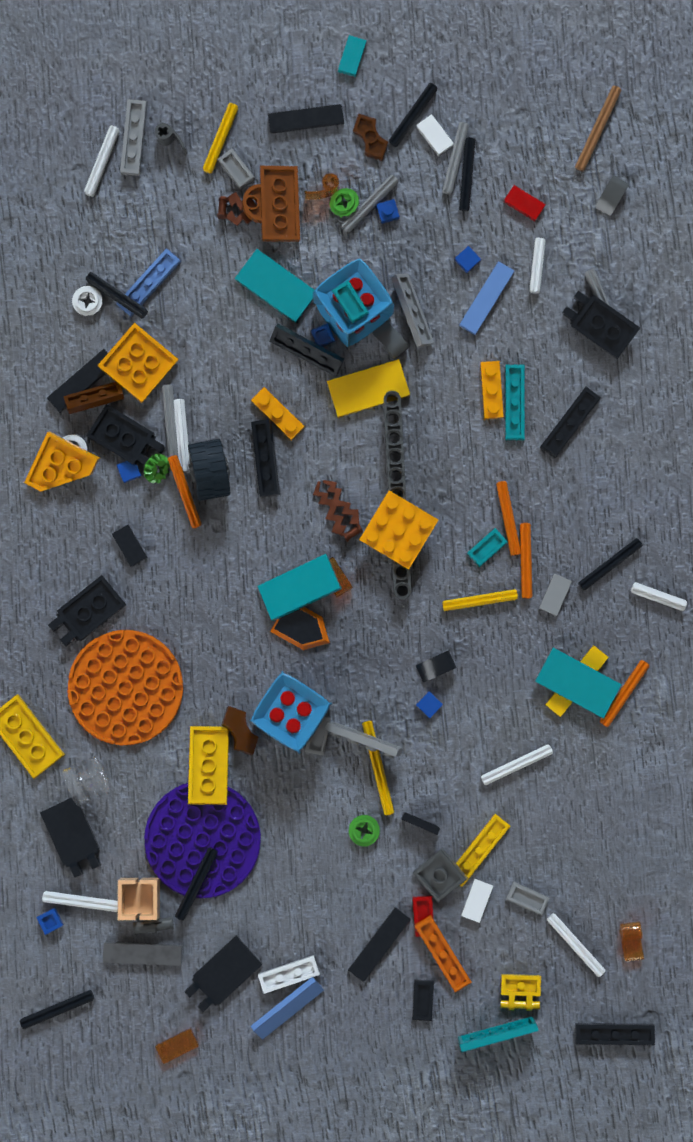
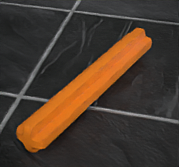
(184, 491)
(508, 518)
(526, 562)
(624, 693)

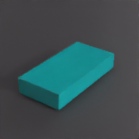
(352, 56)
(350, 301)
(487, 547)

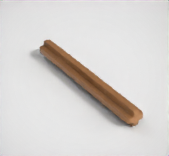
(598, 128)

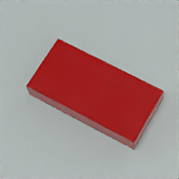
(524, 203)
(422, 908)

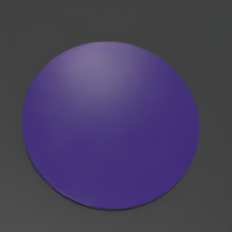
(182, 833)

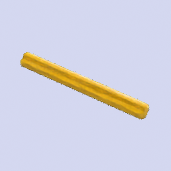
(379, 773)

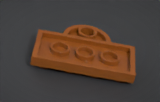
(276, 203)

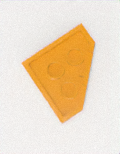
(59, 463)

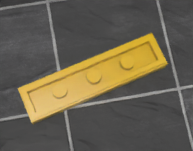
(593, 658)
(482, 845)

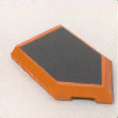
(302, 629)

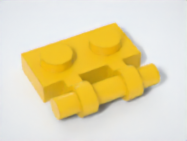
(520, 985)

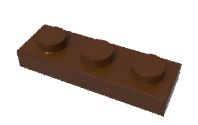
(93, 397)

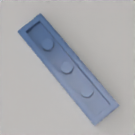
(151, 279)
(486, 298)
(287, 1008)

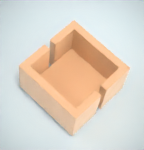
(138, 898)

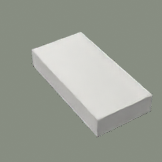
(435, 135)
(476, 900)

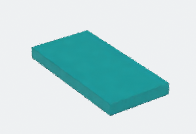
(275, 285)
(299, 587)
(578, 682)
(497, 1033)

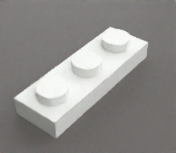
(288, 974)

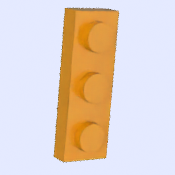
(491, 390)
(277, 413)

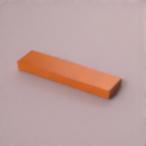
(442, 953)

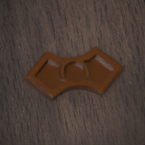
(374, 145)
(236, 723)

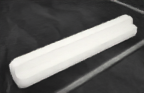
(537, 265)
(659, 596)

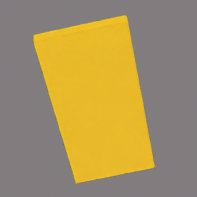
(367, 388)
(27, 737)
(208, 765)

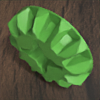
(337, 200)
(150, 468)
(355, 834)

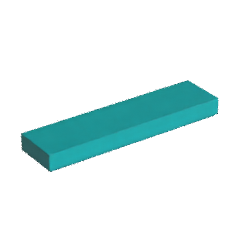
(514, 402)

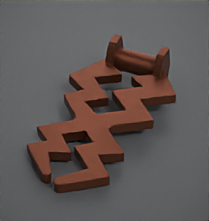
(232, 199)
(334, 503)

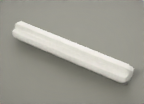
(101, 161)
(182, 434)
(516, 764)
(80, 901)
(576, 945)

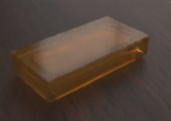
(177, 1045)

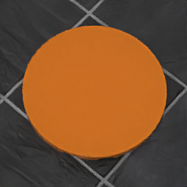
(125, 687)

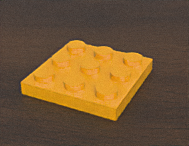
(138, 362)
(398, 529)

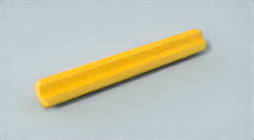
(220, 138)
(478, 600)

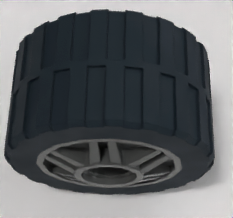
(209, 469)

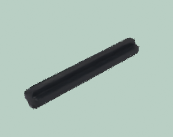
(413, 114)
(467, 174)
(116, 295)
(610, 564)
(196, 884)
(57, 1009)

